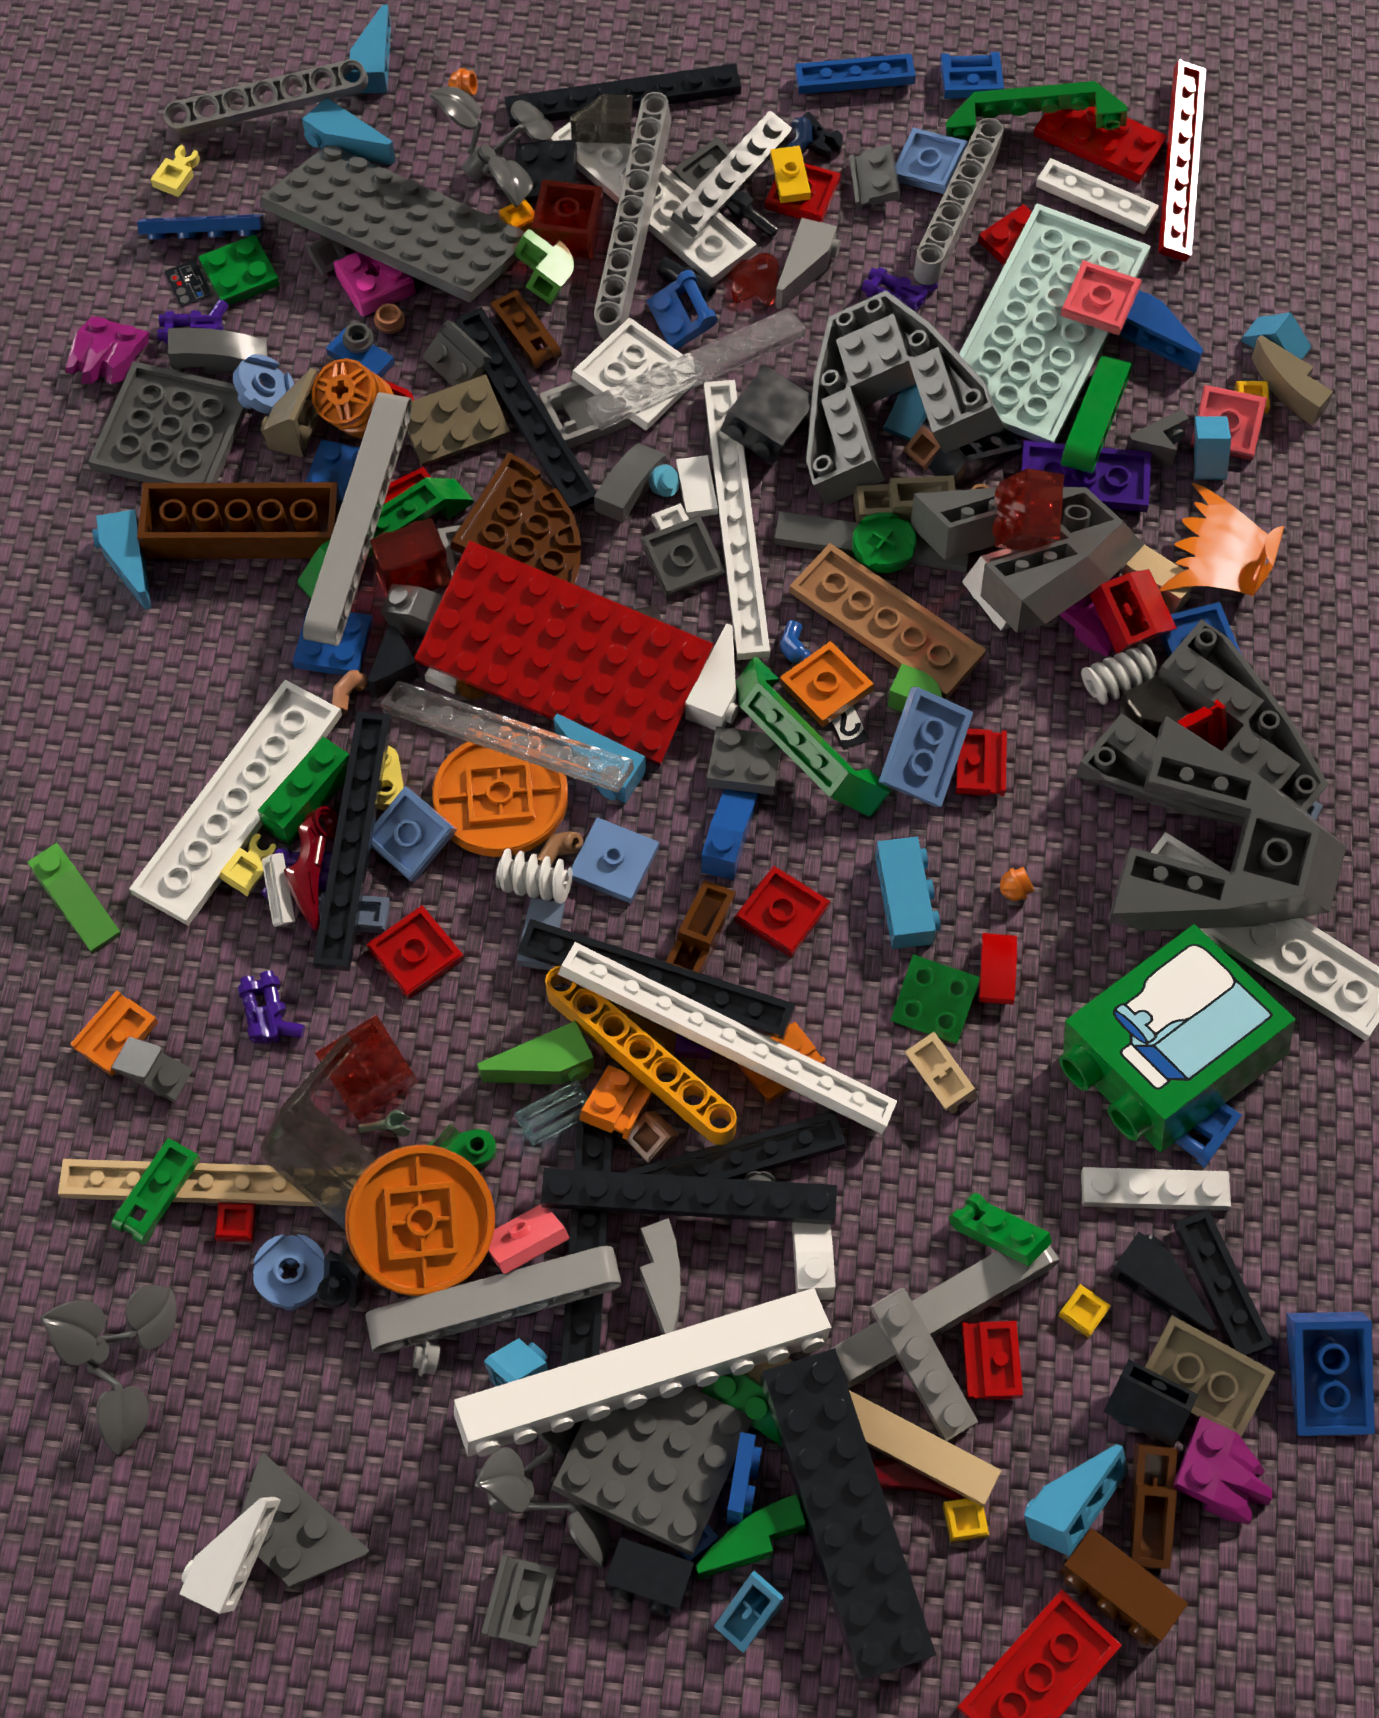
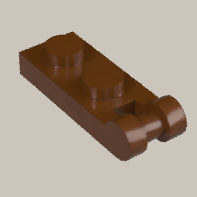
(525, 329)

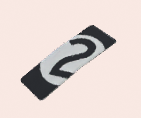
(850, 728)

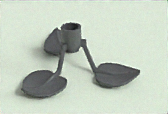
(510, 175)
(77, 1341)
(511, 1491)

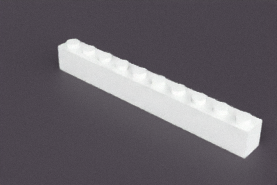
(640, 1372)

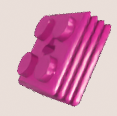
(372, 282)

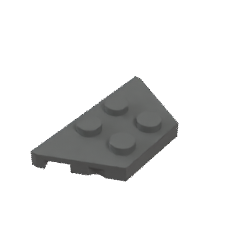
(302, 1535)

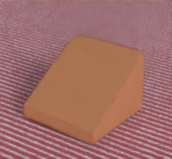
(922, 447)
(651, 1135)

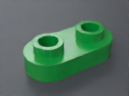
(463, 1144)

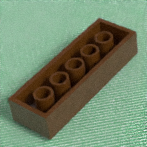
(236, 519)

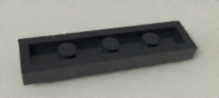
(1222, 1284)

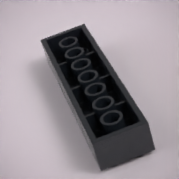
(846, 1515)

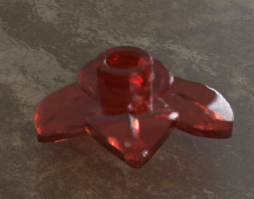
(754, 281)

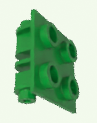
(935, 998)

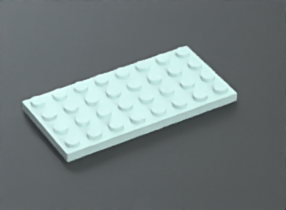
(1020, 341)

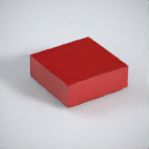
(235, 1222)

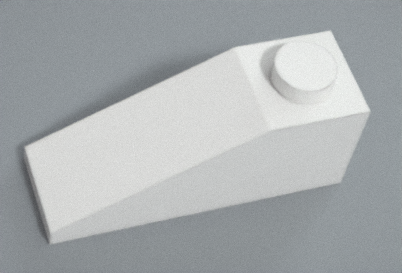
(714, 693)
(814, 1259)
(224, 1565)

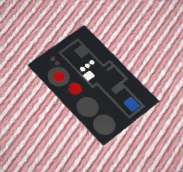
(187, 283)

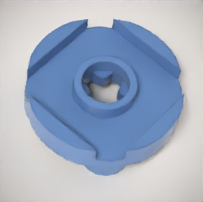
(251, 391)
(268, 1271)

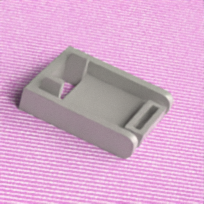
(580, 425)

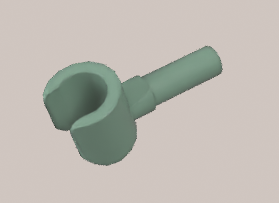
(392, 1123)

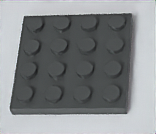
(169, 427)
(656, 1465)

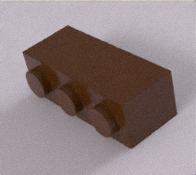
(1123, 1589)

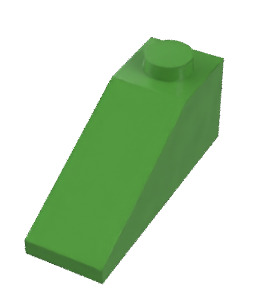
(73, 898)
(544, 1060)

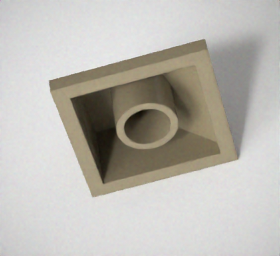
(292, 418)

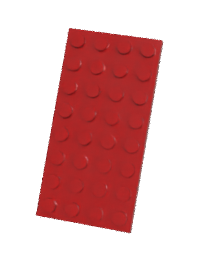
(563, 651)

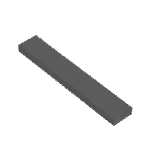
(818, 532)

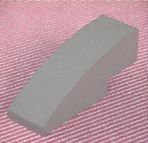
(662, 1275)

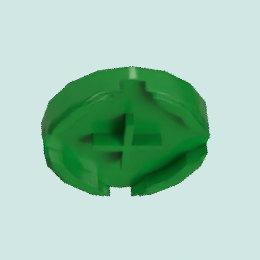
(883, 542)

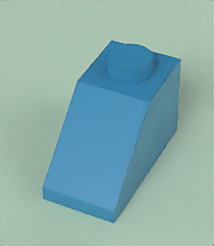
(515, 1362)

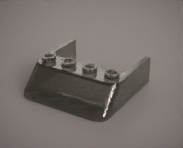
(315, 1150)

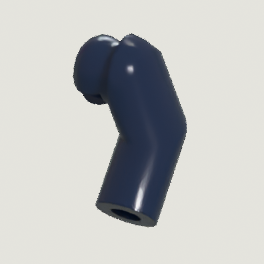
(803, 133)

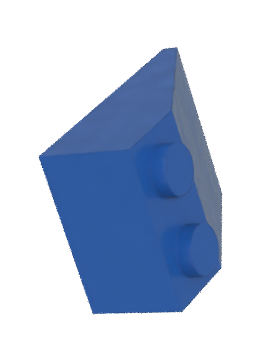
(1331, 1372)

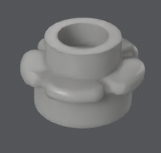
(426, 1358)

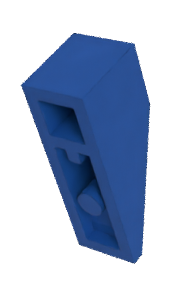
(1159, 331)
(728, 833)

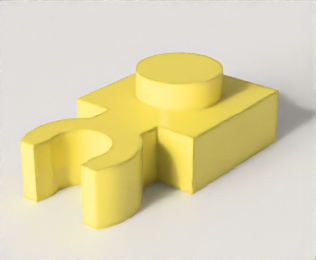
(175, 175)
(246, 868)

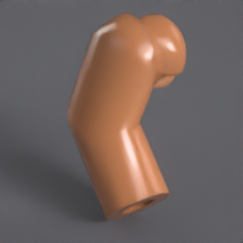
(342, 690)

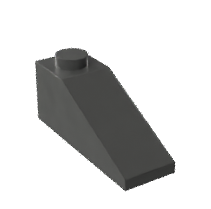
(410, 608)

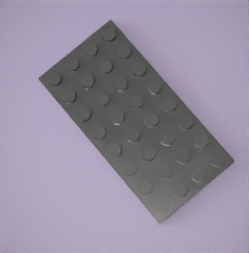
(396, 222)

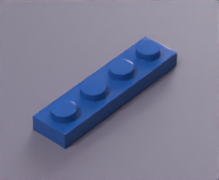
(855, 73)
(188, 226)

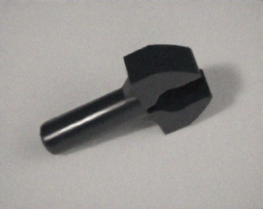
(819, 147)
(741, 207)

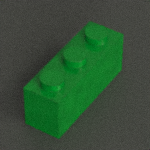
(304, 790)

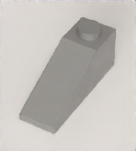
(807, 259)

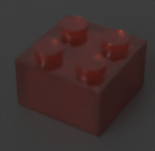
(569, 215)
(1028, 510)
(411, 557)
(372, 1070)

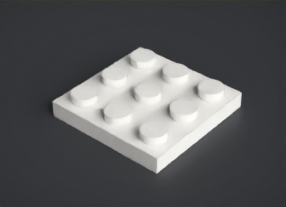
(623, 356)

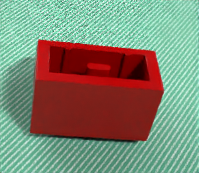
(1132, 610)

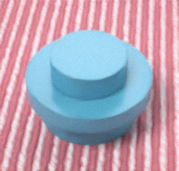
(664, 480)

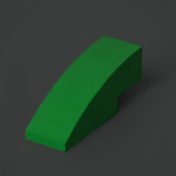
(752, 1538)

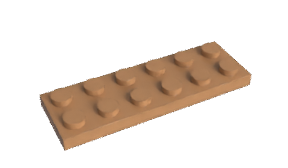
(886, 619)

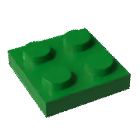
(239, 270)

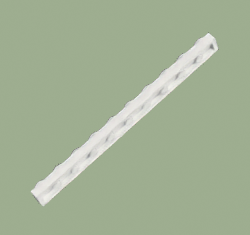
(736, 527)
(728, 1037)

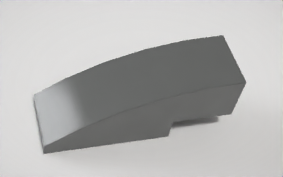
(211, 348)
(627, 482)

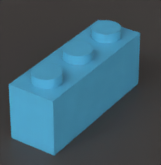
(906, 892)

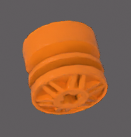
(346, 395)

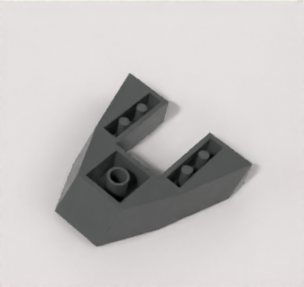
(870, 356)
(1039, 582)
(1262, 732)
(1282, 861)

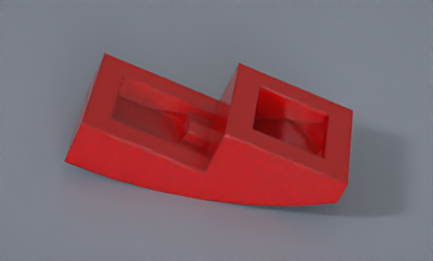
(998, 968)

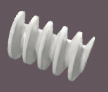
(1119, 673)
(533, 878)

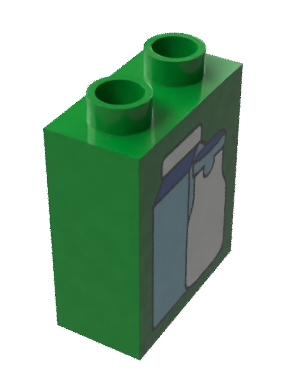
(1175, 1039)

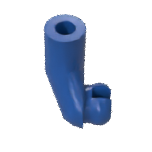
(790, 645)

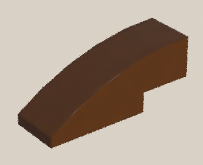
(702, 927)
(1153, 1505)

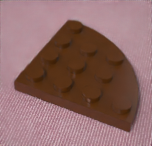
(524, 521)

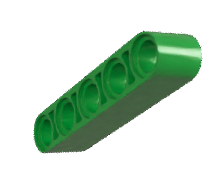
(1096, 414)

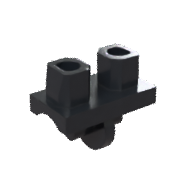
(341, 1280)

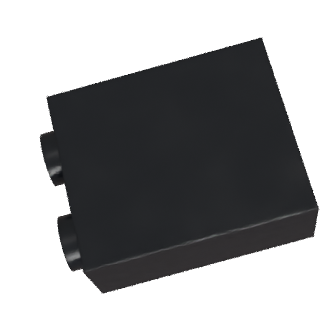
(768, 414)

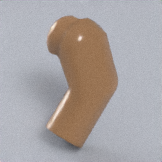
(560, 845)

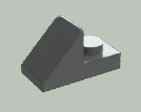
(1160, 438)
(152, 1068)

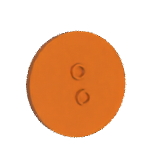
(498, 800)
(420, 1220)

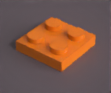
(826, 684)

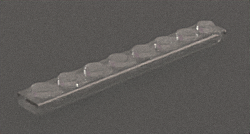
(694, 368)
(508, 736)

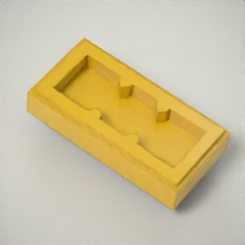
(790, 174)

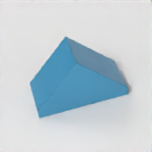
(1281, 330)
(1211, 447)
(749, 1611)

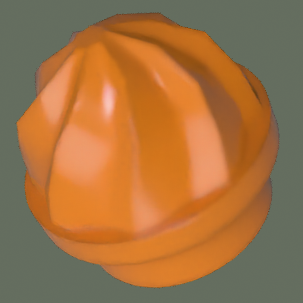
(464, 80)
(1016, 884)

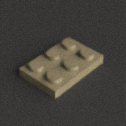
(455, 421)
(1224, 1378)

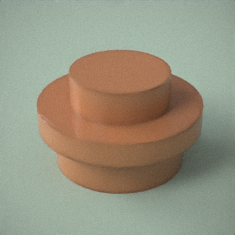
(389, 319)

